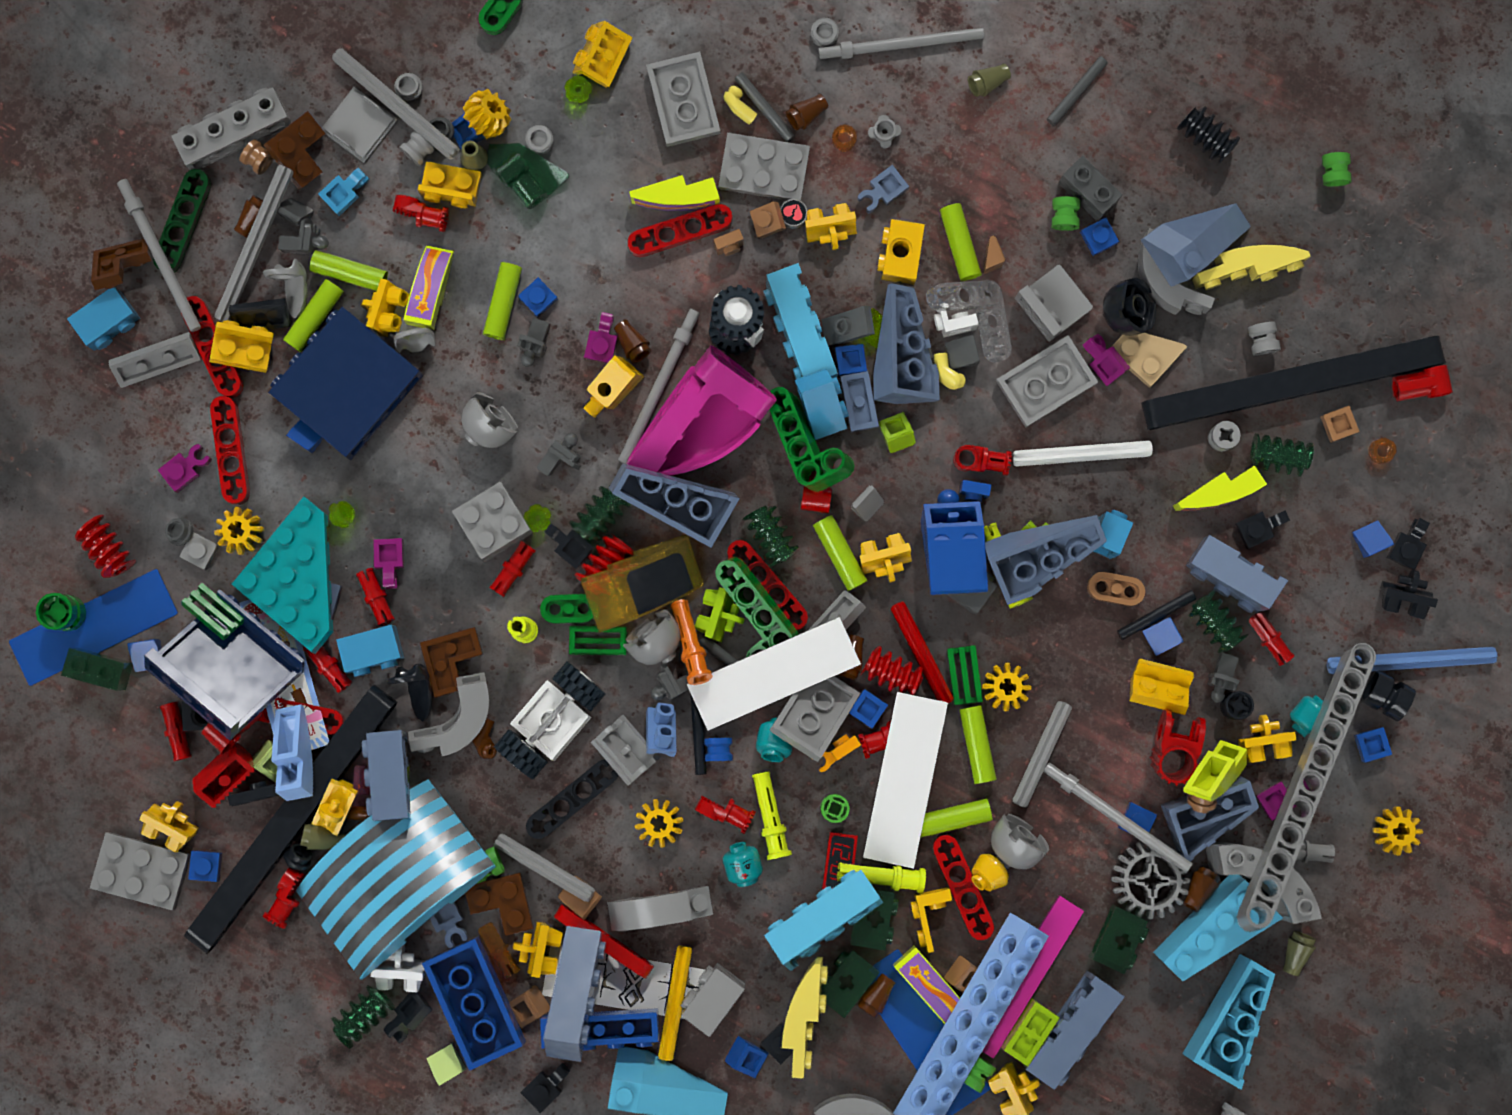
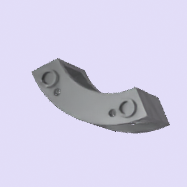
(1297, 900)

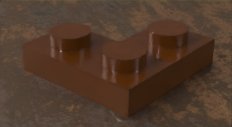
(290, 145)
(110, 262)
(443, 653)
(507, 895)

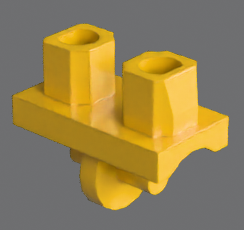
(830, 228)
(382, 308)
(887, 560)
(1281, 741)
(335, 806)
(170, 822)
(538, 962)
(1019, 1090)

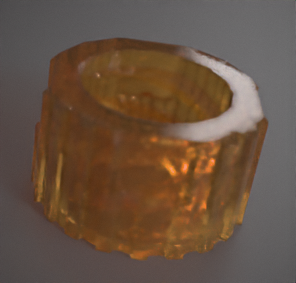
(844, 146)
(1391, 450)

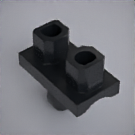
(1420, 599)

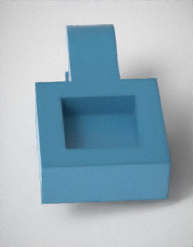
(340, 193)

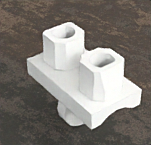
(400, 966)

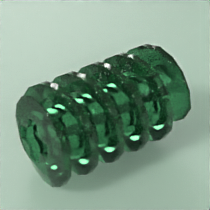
(1281, 454)
(598, 515)
(771, 535)
(1217, 622)
(361, 1016)

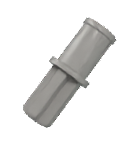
(1316, 852)

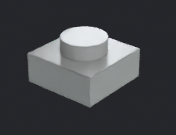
(199, 551)

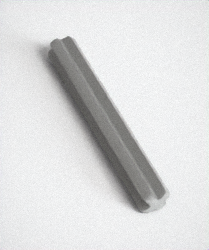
(1042, 754)
(544, 867)

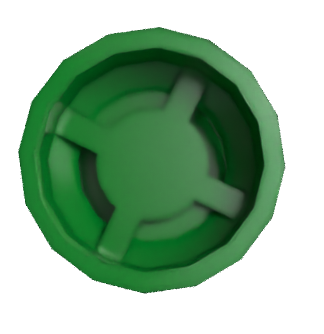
(60, 612)

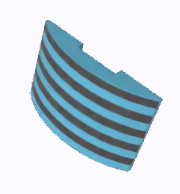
(392, 878)

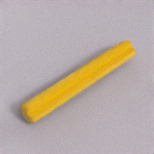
(674, 1008)

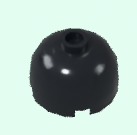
(1129, 307)

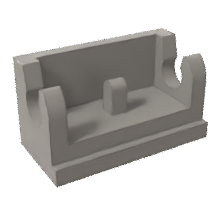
(624, 750)

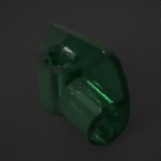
(525, 172)

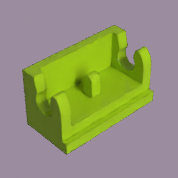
(1029, 1032)

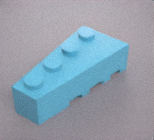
(798, 322)
(822, 918)
(1210, 932)
(1231, 1022)

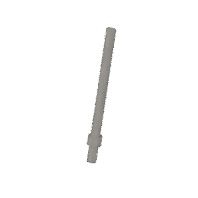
(847, 49)
(135, 207)
(682, 337)
(1070, 784)

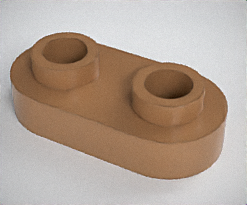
(1115, 588)

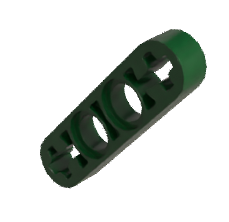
(188, 222)

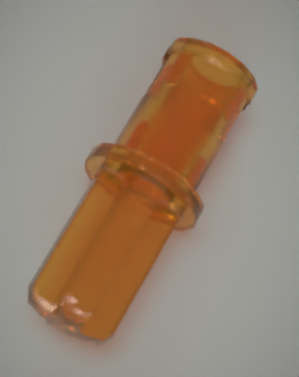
(498, 949)

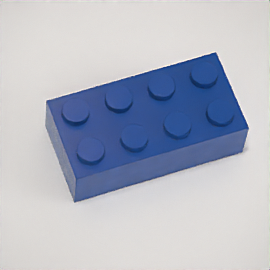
(474, 1003)

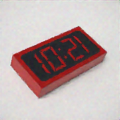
(840, 849)

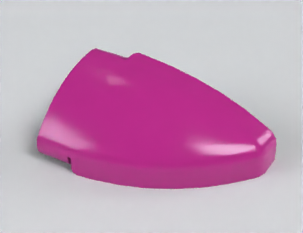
(703, 417)

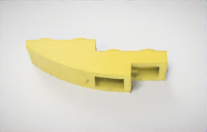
(1258, 260)
(805, 1007)

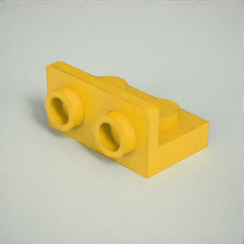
(601, 53)
(450, 184)
(241, 346)
(1161, 686)

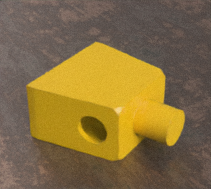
(622, 379)

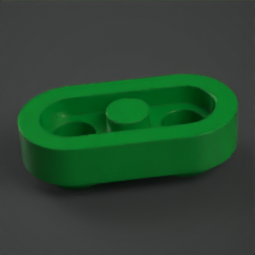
(502, 11)
(568, 609)

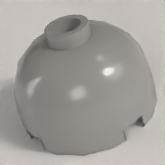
(486, 423)
(654, 640)
(1016, 844)

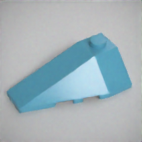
(658, 1087)

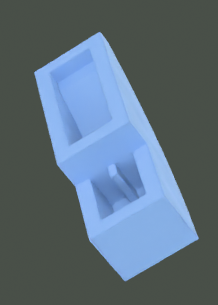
(292, 753)

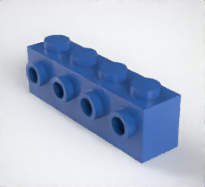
(619, 1028)

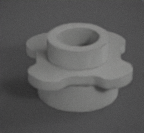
(892, 131)

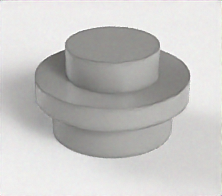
(408, 87)

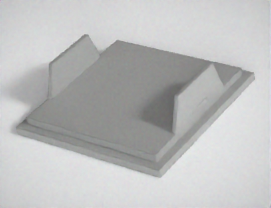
(359, 124)

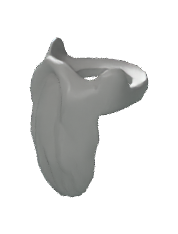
(295, 285)
(412, 337)

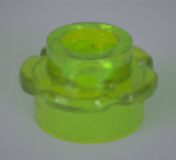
(572, 84)
(537, 510)
(341, 514)

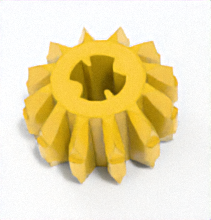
(487, 113)
(248, 525)
(1013, 680)
(1394, 820)
(650, 827)

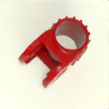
(1168, 741)

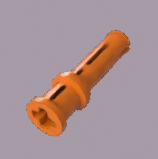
(693, 654)

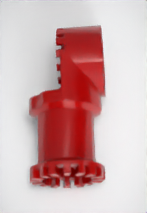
(424, 215)
(984, 460)
(875, 741)
(732, 813)
(284, 902)

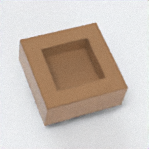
(767, 220)
(729, 243)
(1339, 424)

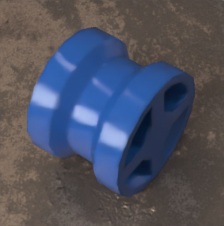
(718, 749)

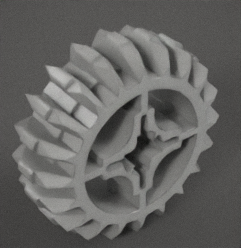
(1151, 892)

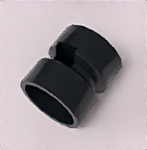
(1385, 694)

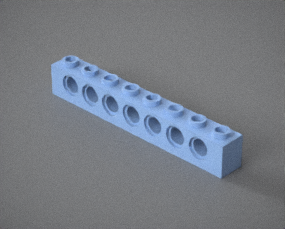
(973, 1019)

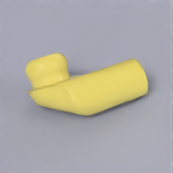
(738, 107)
(947, 376)

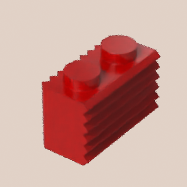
(223, 775)

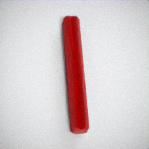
(921, 652)

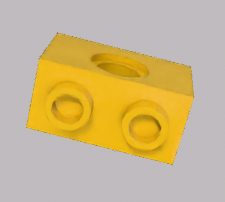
(908, 236)

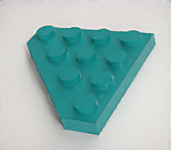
(292, 576)

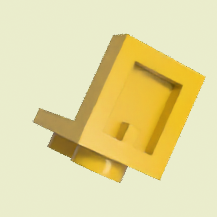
(935, 900)

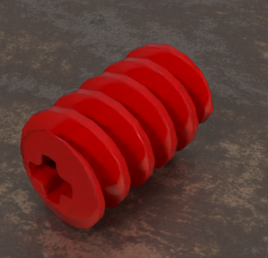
(102, 548)
(613, 552)
(893, 672)

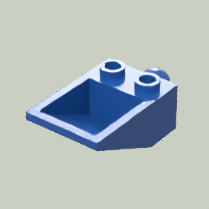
(954, 545)

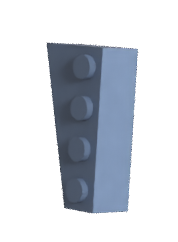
(573, 994)
(1078, 1024)

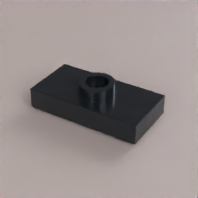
(266, 314)
(257, 792)

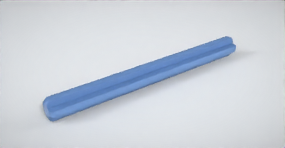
(1426, 659)

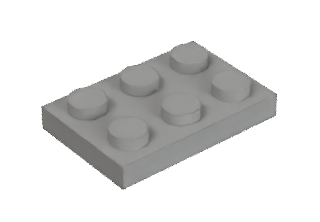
(683, 99)
(763, 167)
(1046, 381)
(815, 716)
(140, 871)

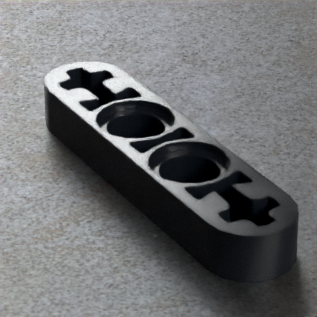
(575, 802)

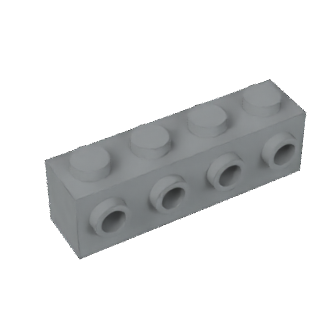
(231, 129)

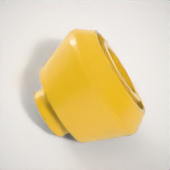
(989, 873)

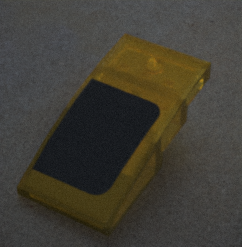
(642, 583)

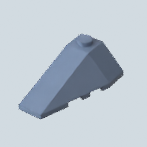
(1193, 242)
(903, 361)
(1036, 555)

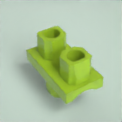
(722, 616)

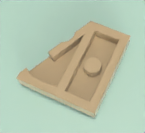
(1148, 355)

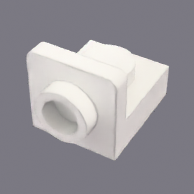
(957, 325)

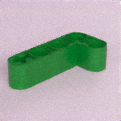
(803, 437)
(752, 609)

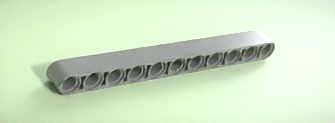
(1299, 795)

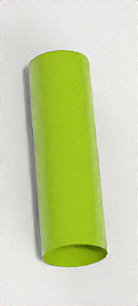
(960, 242)
(346, 270)
(502, 301)
(313, 315)
(840, 553)
(977, 744)
(956, 817)

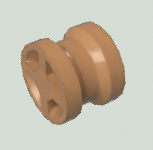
(256, 157)

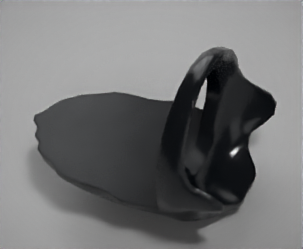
(418, 688)

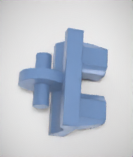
(661, 729)

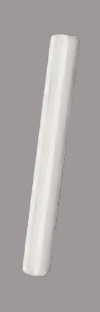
(1082, 453)

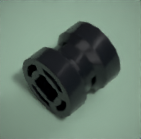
(1242, 706)

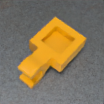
(842, 747)

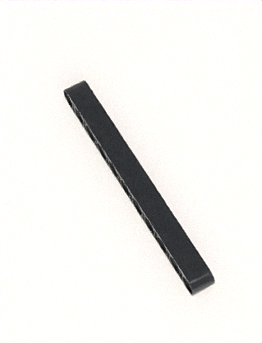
(1293, 382)
(288, 822)

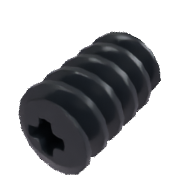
(1208, 133)

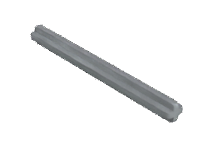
(395, 104)
(254, 241)

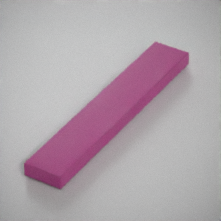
(1058, 926)

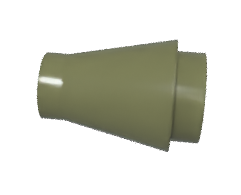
(988, 79)
(476, 160)
(319, 838)
(1299, 950)

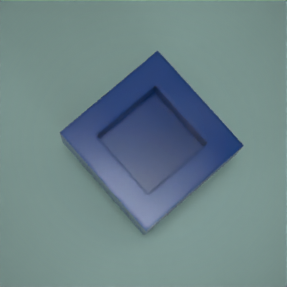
(1099, 236)
(537, 297)
(850, 359)
(974, 490)
(868, 708)
(1373, 744)
(1140, 816)
(205, 866)

